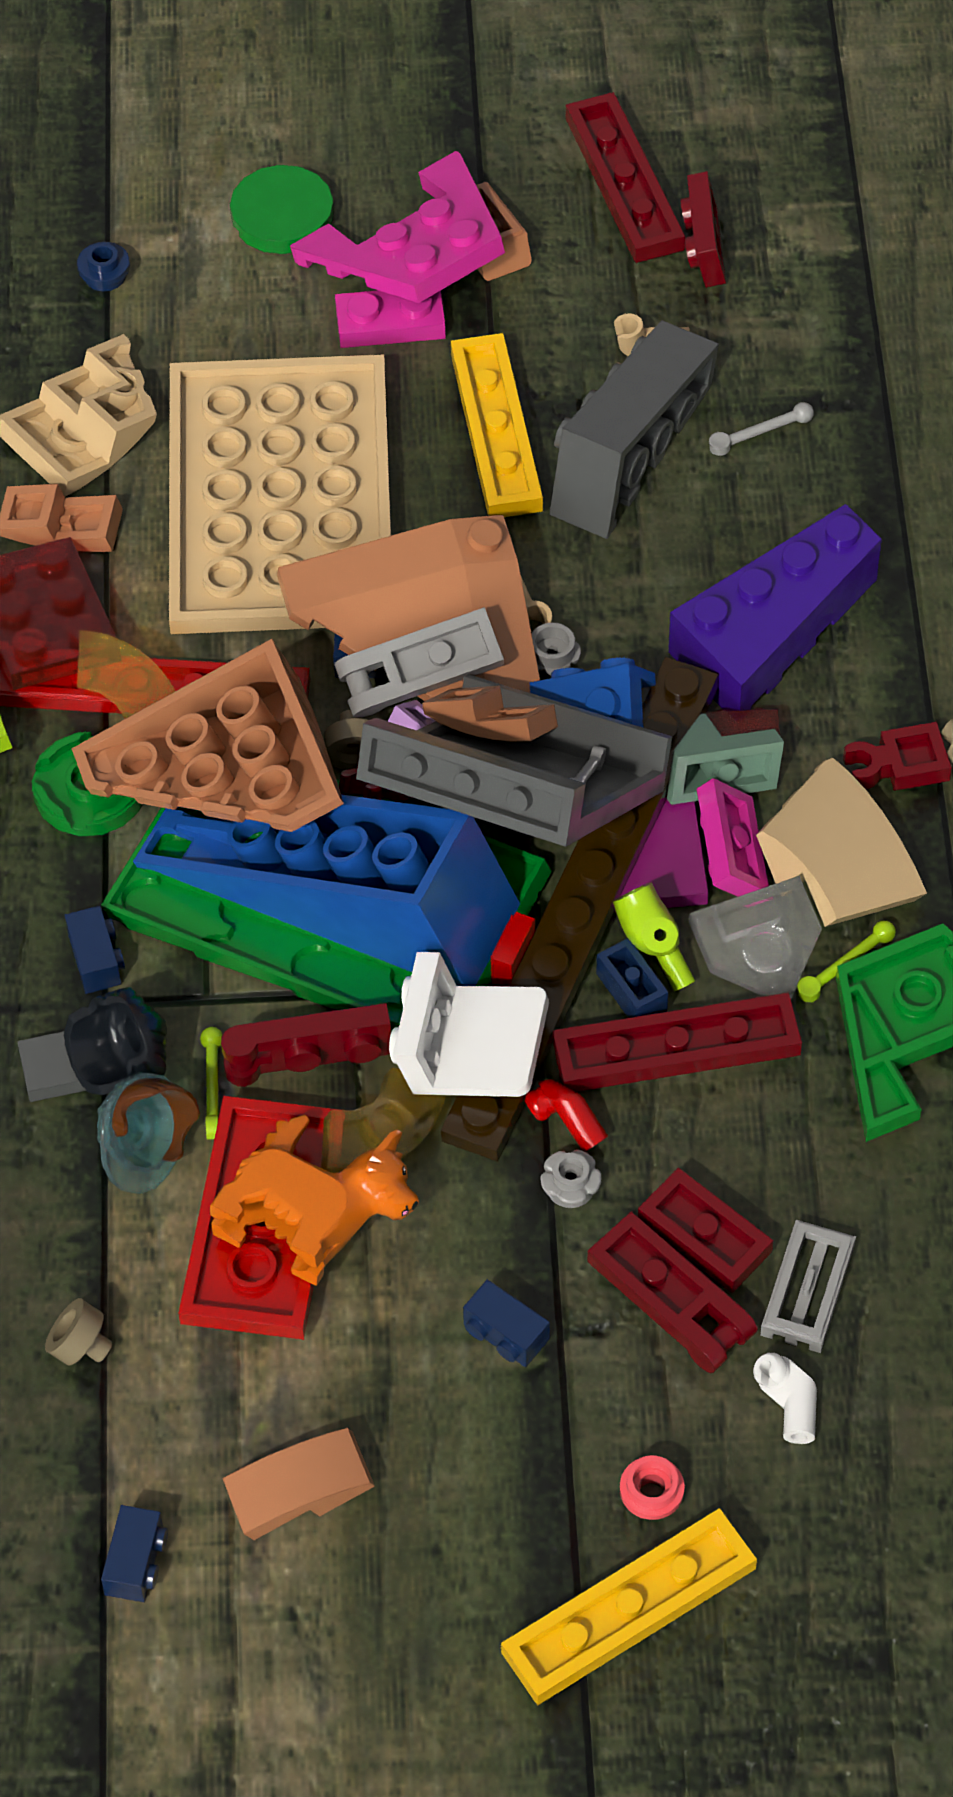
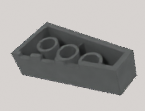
(628, 425)

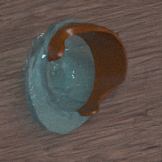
(144, 1130)

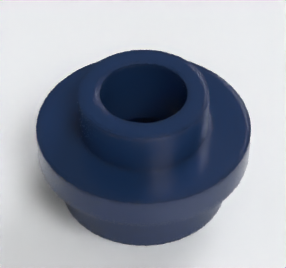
(103, 265)

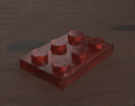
(43, 609)

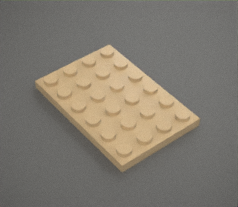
(266, 474)

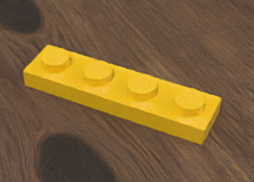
(496, 426)
(628, 1606)

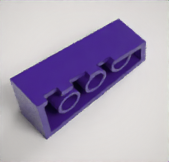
(775, 607)

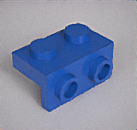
(606, 691)

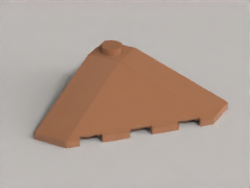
(417, 582)
(223, 745)

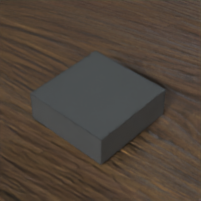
(47, 1067)

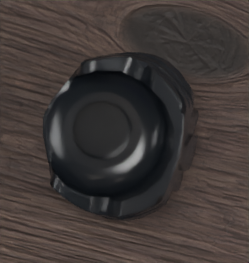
(115, 1040)

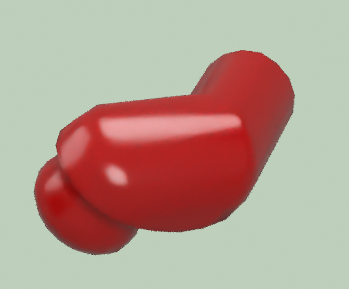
(572, 1110)

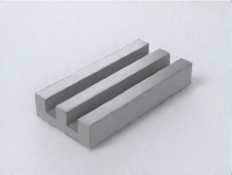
(795, 1329)

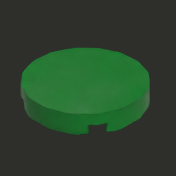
(280, 207)
(66, 801)

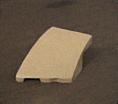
(82, 418)
(840, 847)

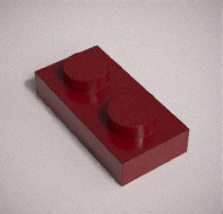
(701, 214)
(705, 1230)

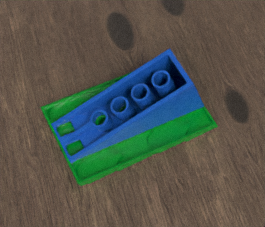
(333, 902)

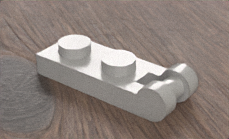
(420, 662)

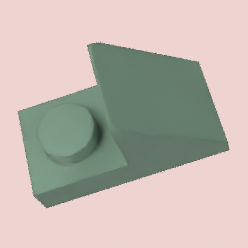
(739, 760)

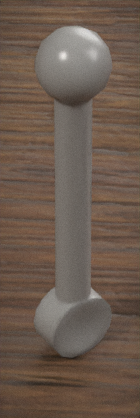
(721, 442)
(594, 763)

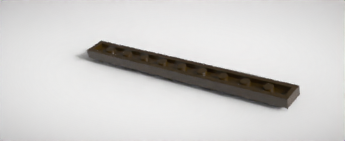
(583, 907)

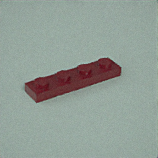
(625, 177)
(677, 1042)

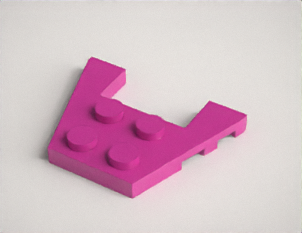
(421, 251)

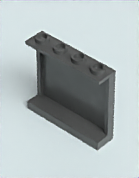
(521, 781)

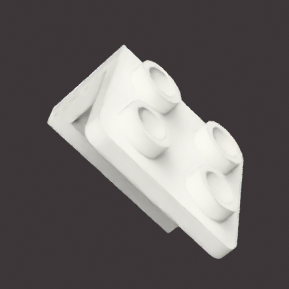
(466, 1035)

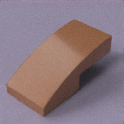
(44, 515)
(482, 714)
(298, 1479)

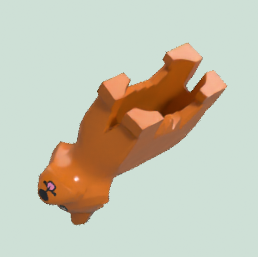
(309, 1204)

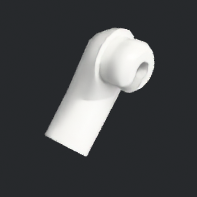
(792, 1391)

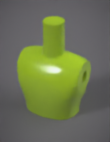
(642, 914)

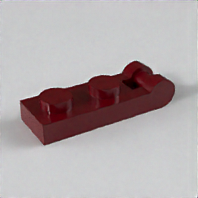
(305, 1042)
(671, 1291)

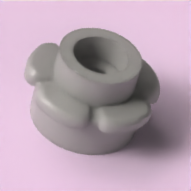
(558, 639)
(570, 1192)

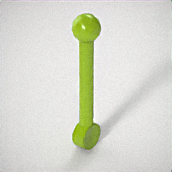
(810, 987)
(211, 1040)

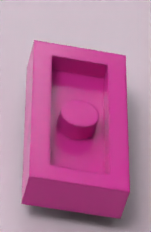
(387, 319)
(731, 838)

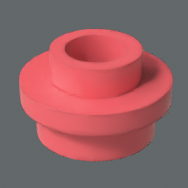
(657, 1471)

